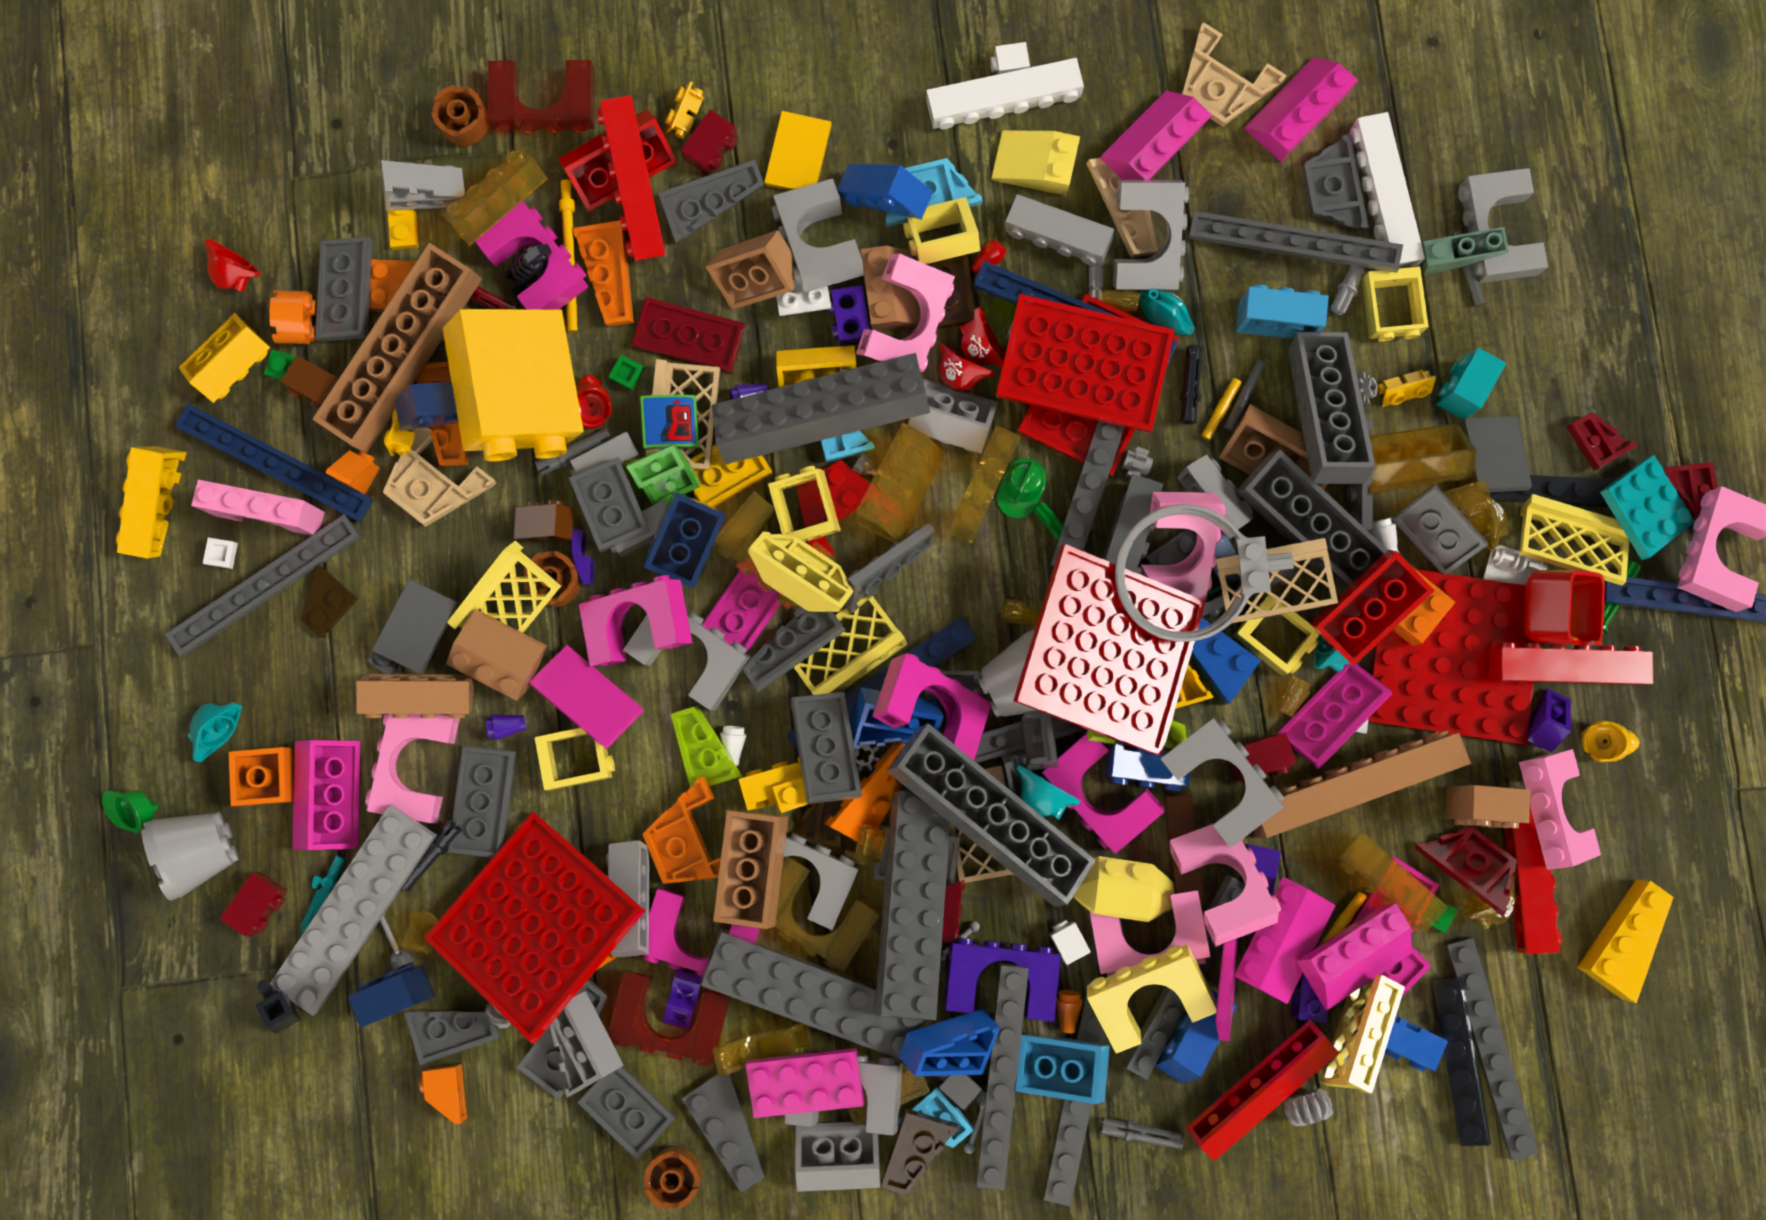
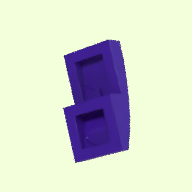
(584, 565)
(682, 999)

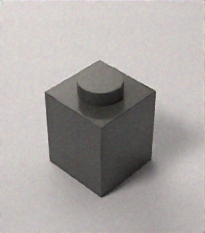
(960, 1088)

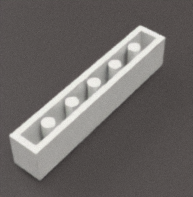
(1004, 93)
(1386, 186)

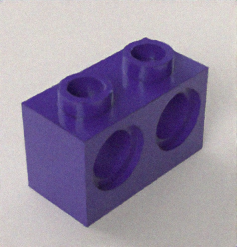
(853, 316)
(1306, 1003)

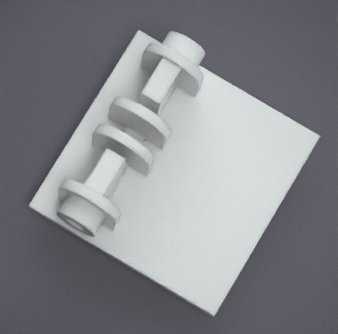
(801, 302)
(1510, 567)

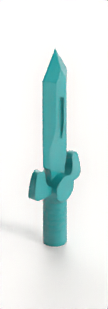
(321, 895)

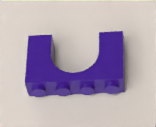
(968, 960)

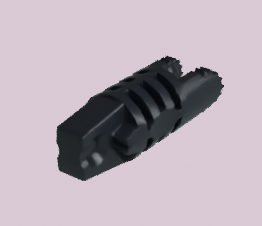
(527, 266)

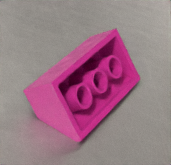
(1301, 106)
(1156, 136)
(326, 795)
(1274, 950)
(1357, 954)

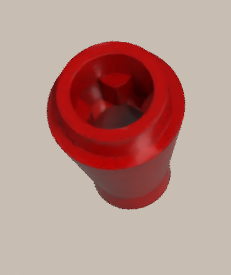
(991, 252)

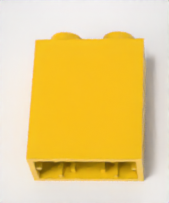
(512, 382)

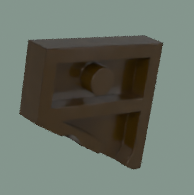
(326, 602)
(814, 827)

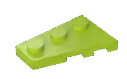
(702, 749)

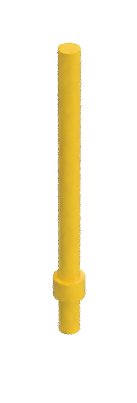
(567, 207)

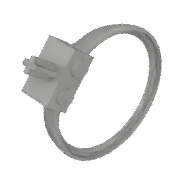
(1253, 566)

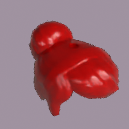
(590, 391)

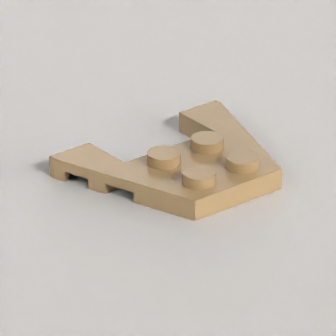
(1218, 87)
(425, 490)

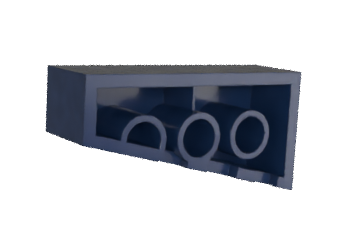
(426, 406)

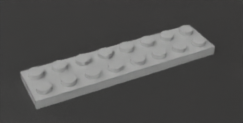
(353, 909)

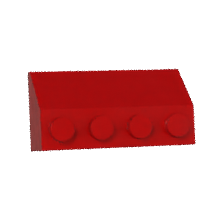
(589, 168)
(1372, 607)

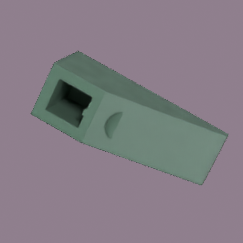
(1463, 250)

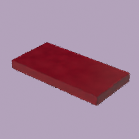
(688, 335)

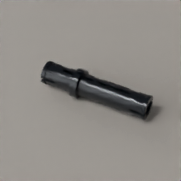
(1190, 394)
(437, 848)

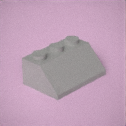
(955, 417)
(1205, 477)
(836, 1157)

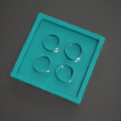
(1647, 507)

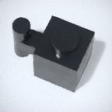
(277, 1009)

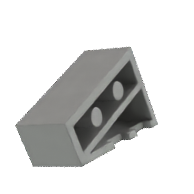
(420, 185)
(583, 1044)

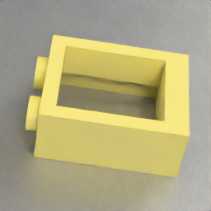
(947, 247)
(1381, 279)
(786, 481)
(1293, 663)
(548, 765)

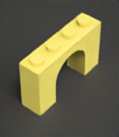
(1173, 969)

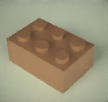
(1487, 806)

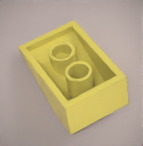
(1036, 160)

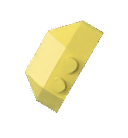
(800, 572)
(1125, 890)

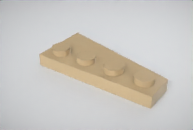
(1133, 225)

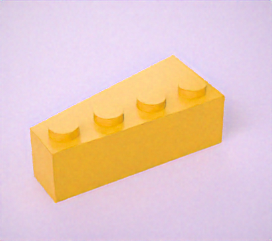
(147, 500)
(758, 784)
(1628, 941)

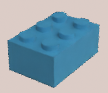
(1281, 312)
(1062, 1068)

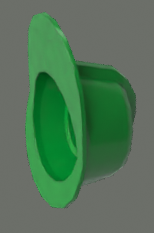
(1021, 488)
(128, 809)

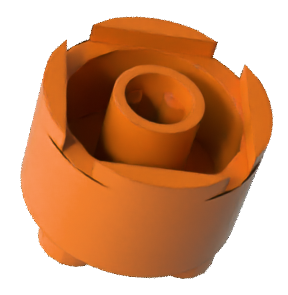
(292, 316)

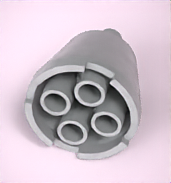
(1002, 677)
(188, 850)

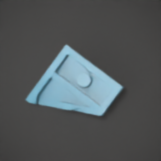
(846, 446)
(941, 1106)

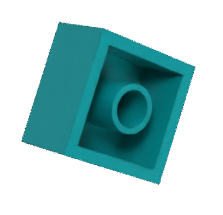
(1470, 383)

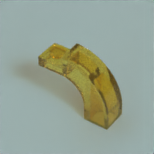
(768, 1043)

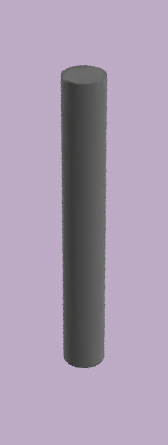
(1472, 281)
(1244, 395)

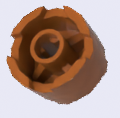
(460, 116)
(567, 576)
(667, 1193)

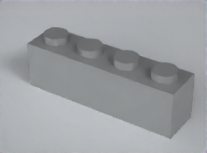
(1059, 230)
(630, 871)

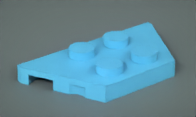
(944, 182)

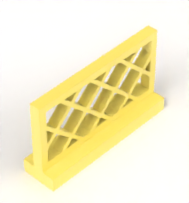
(1577, 523)
(491, 583)
(864, 661)
(1369, 1043)

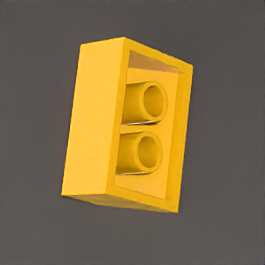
(224, 358)
(807, 364)

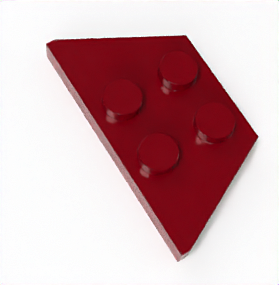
(1474, 864)

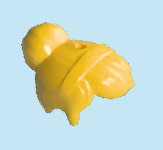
(1619, 741)

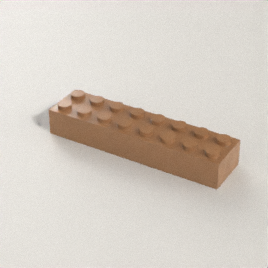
(397, 348)
(1366, 781)

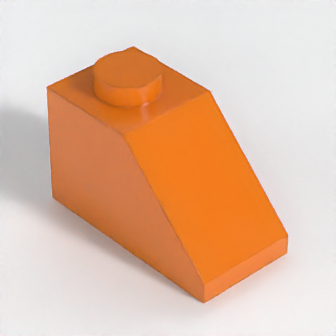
(354, 470)
(445, 1091)

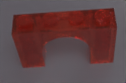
(572, 111)
(631, 1025)

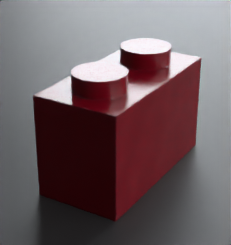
(709, 143)
(254, 904)

